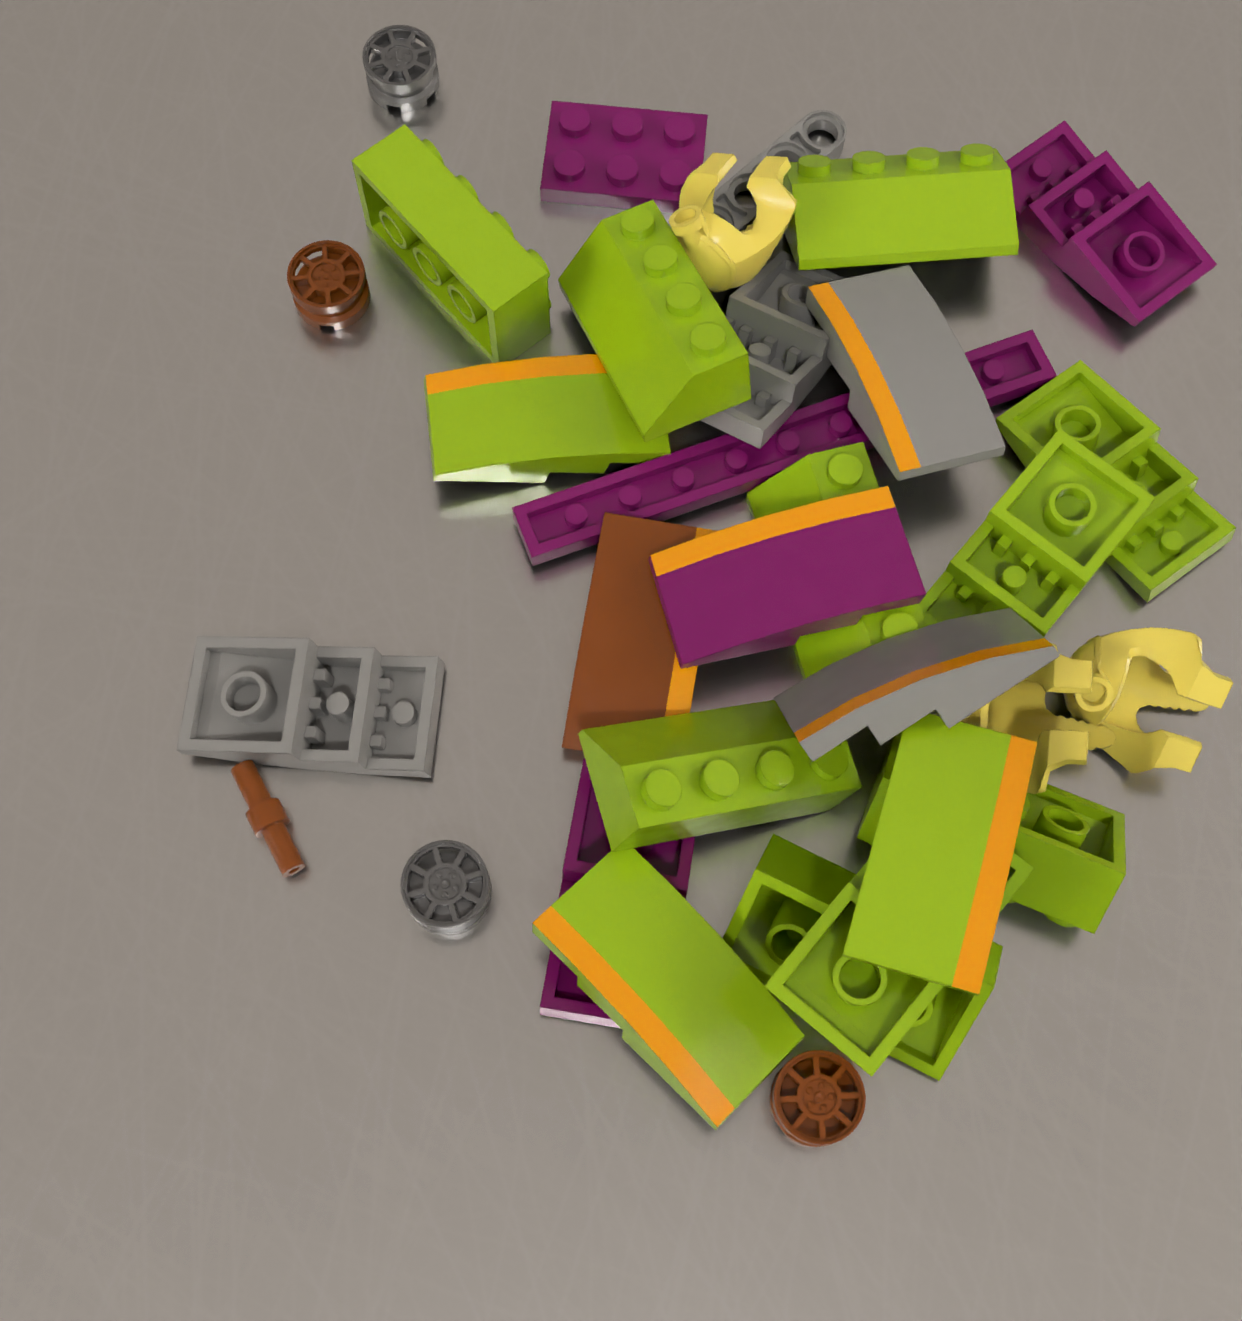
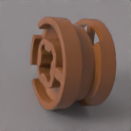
(330, 286)
(817, 1098)

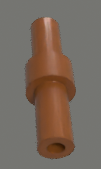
(267, 818)

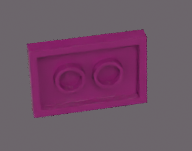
(620, 155)

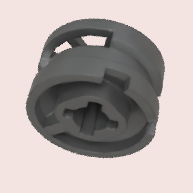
(401, 69)
(446, 887)

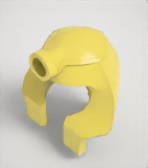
(717, 248)
(1131, 678)
(1024, 714)

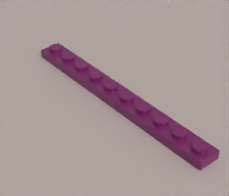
(730, 466)

